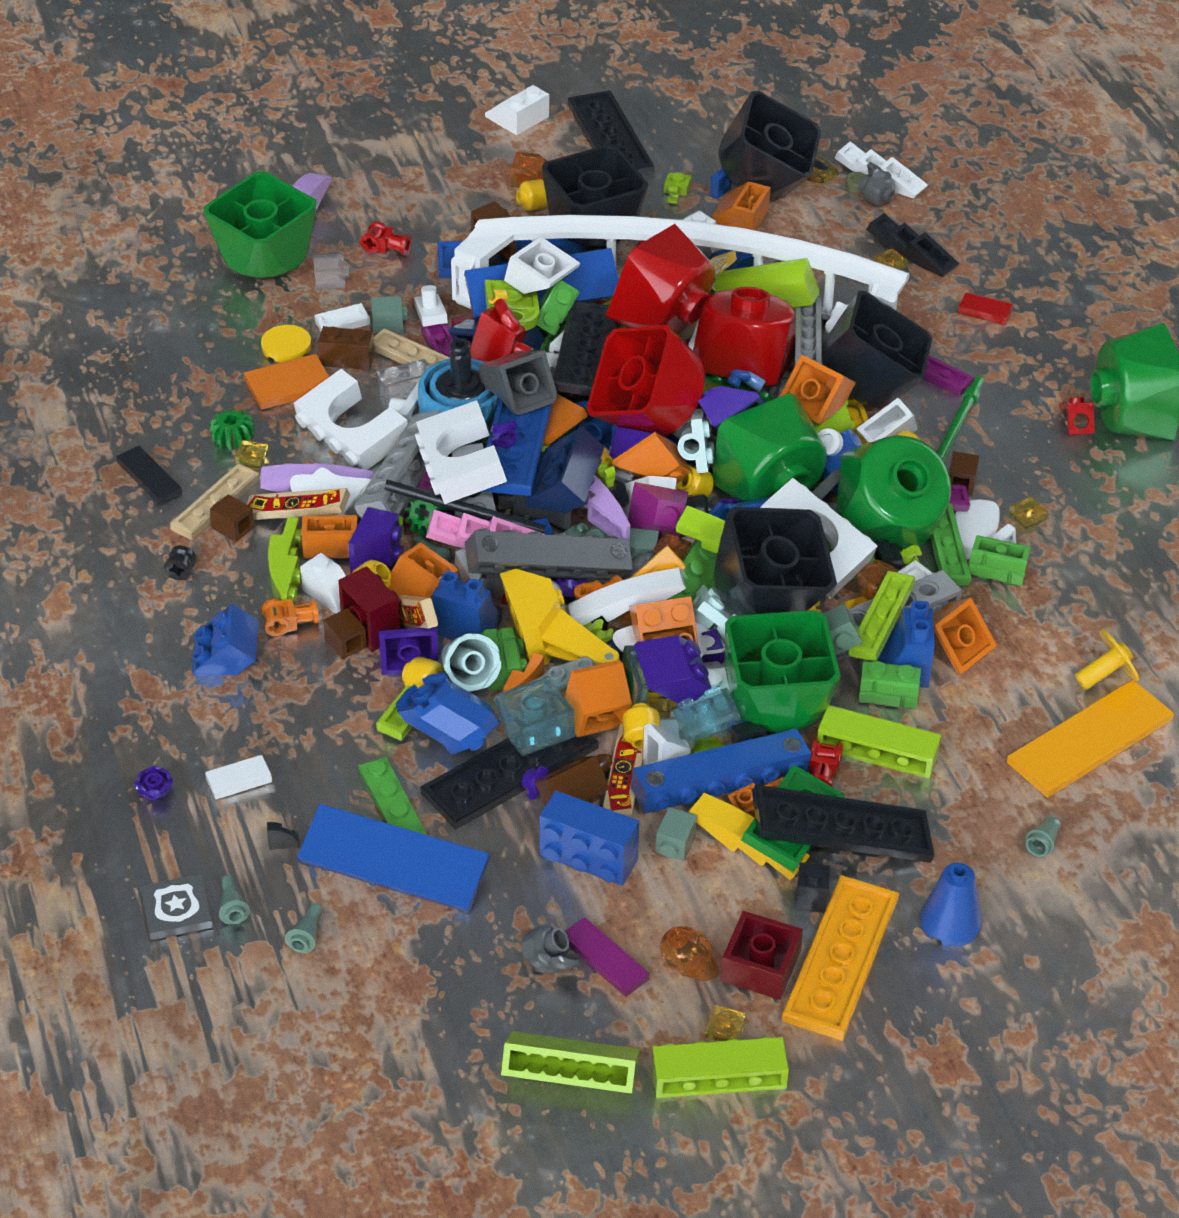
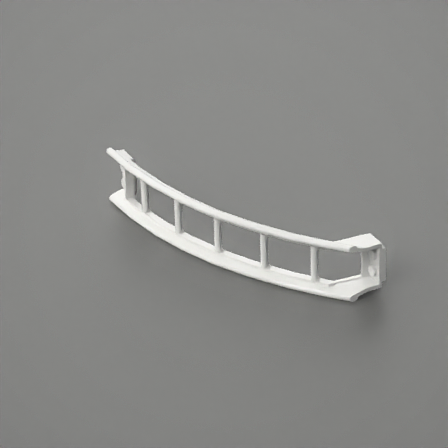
(496, 233)

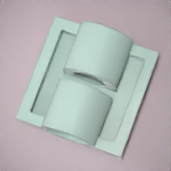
(704, 450)
(711, 610)

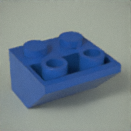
(225, 643)

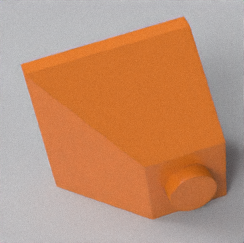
(818, 389)
(653, 458)
(962, 633)

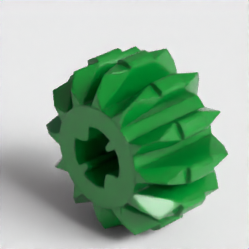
(231, 428)
(417, 515)

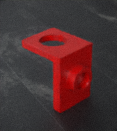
(1075, 406)

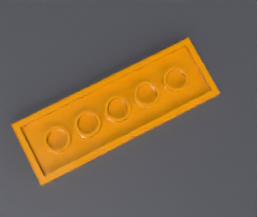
(1090, 738)
(840, 958)

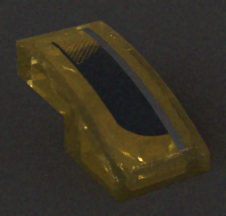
(822, 171)

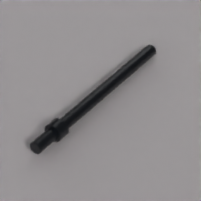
(460, 506)

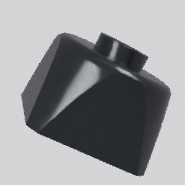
(769, 146)
(594, 184)
(876, 350)
(772, 561)

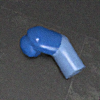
(747, 377)

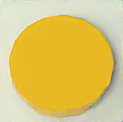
(286, 343)

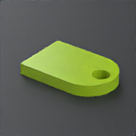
(522, 305)

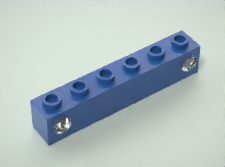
(718, 770)

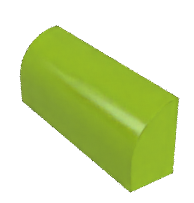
(786, 279)
(570, 1062)

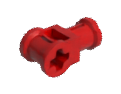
(385, 240)
(825, 761)

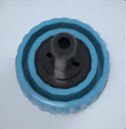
(456, 383)

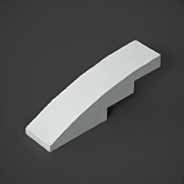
(904, 180)
(616, 598)

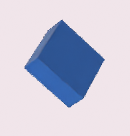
(719, 184)

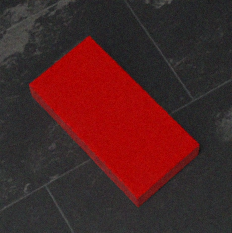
(985, 308)

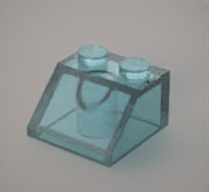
(706, 715)
(535, 716)

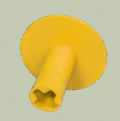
(1116, 657)

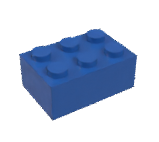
(589, 838)

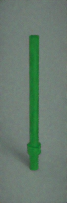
(969, 398)

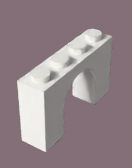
(359, 445)
(464, 474)
(849, 546)

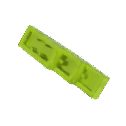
(701, 527)

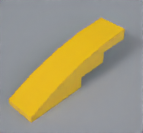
(728, 826)

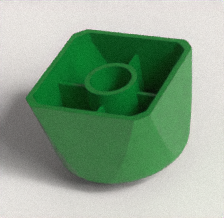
(262, 225)
(1138, 384)
(767, 449)
(894, 490)
(780, 668)

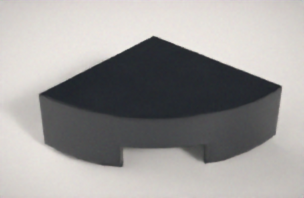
(281, 837)

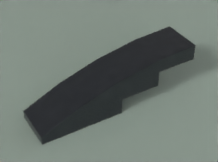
(915, 248)

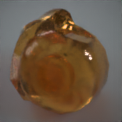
(871, 577)
(689, 953)

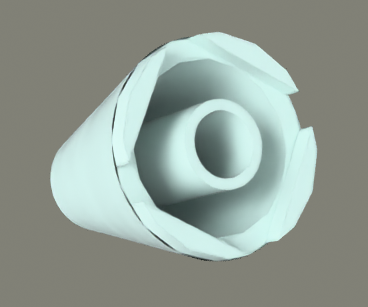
(471, 661)

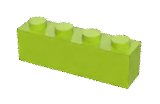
(880, 741)
(719, 1067)

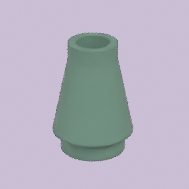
(1042, 838)

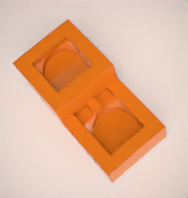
(533, 671)

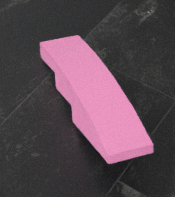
(457, 530)

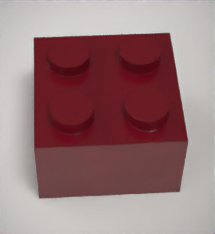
(370, 603)
(761, 955)

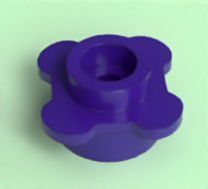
(504, 434)
(529, 778)

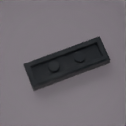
(149, 475)

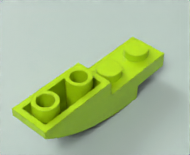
(284, 561)

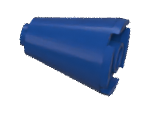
(953, 907)

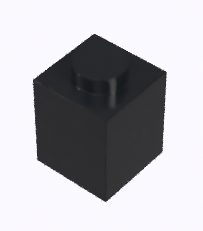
(812, 887)

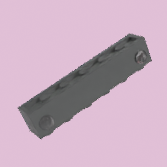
(548, 554)

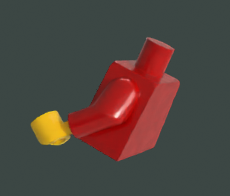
(498, 331)

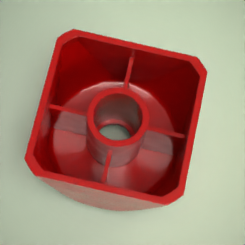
(663, 283)
(746, 332)
(646, 380)

